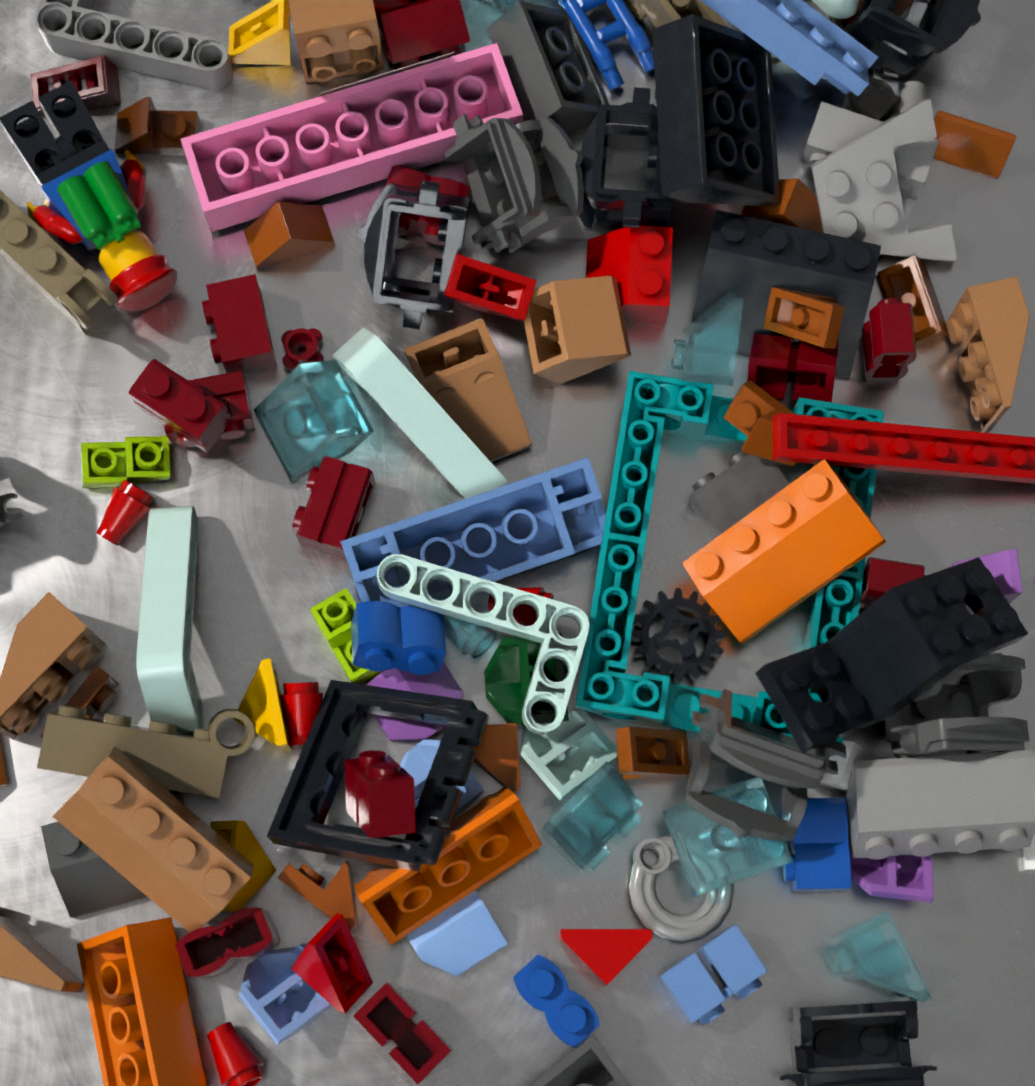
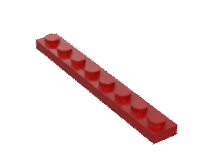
(903, 448)

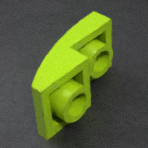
(135, 460)
(335, 619)

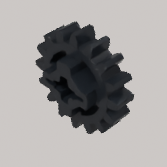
(671, 618)

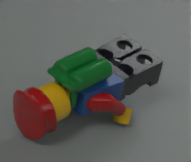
(90, 194)

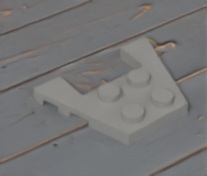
(862, 192)

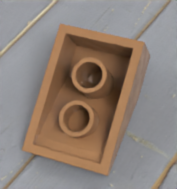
(30, 962)

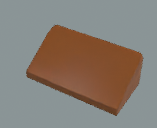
(972, 144)
(912, 284)

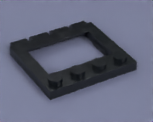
(322, 766)

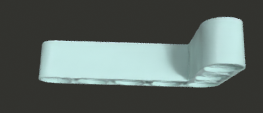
(418, 414)
(167, 619)
(500, 619)

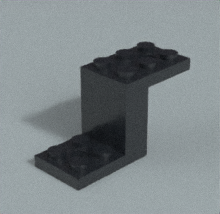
(891, 653)

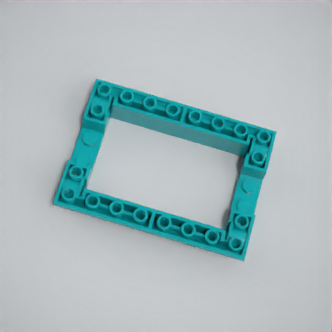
(688, 410)

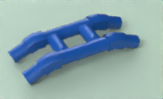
(597, 40)

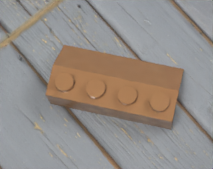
(155, 841)

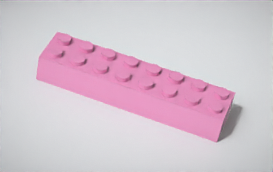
(345, 136)

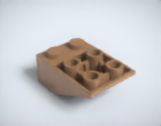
(990, 338)
(472, 387)
(41, 661)

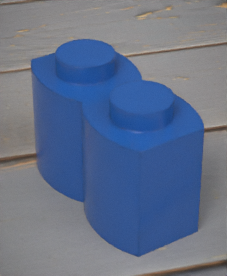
(397, 638)
(820, 848)
(565, 1011)

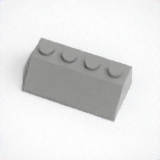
(941, 804)

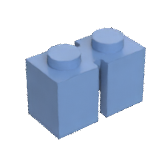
(732, 963)

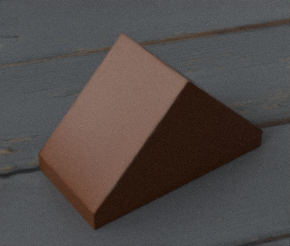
(796, 208)
(288, 233)
(499, 755)

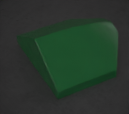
(510, 676)

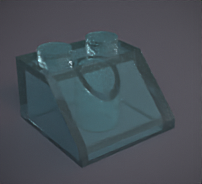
(710, 344)
(312, 417)
(593, 818)
(713, 853)
(876, 959)

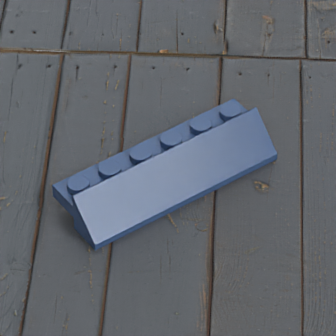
(801, 40)
(487, 533)

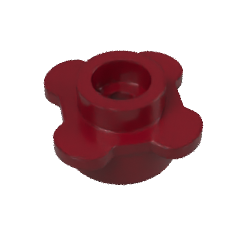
(294, 340)

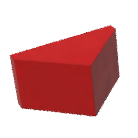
(489, 288)
(605, 950)
(334, 965)

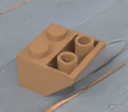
(336, 38)
(575, 328)

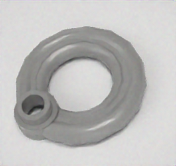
(659, 919)

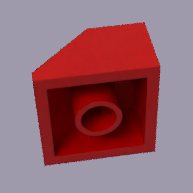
(641, 266)

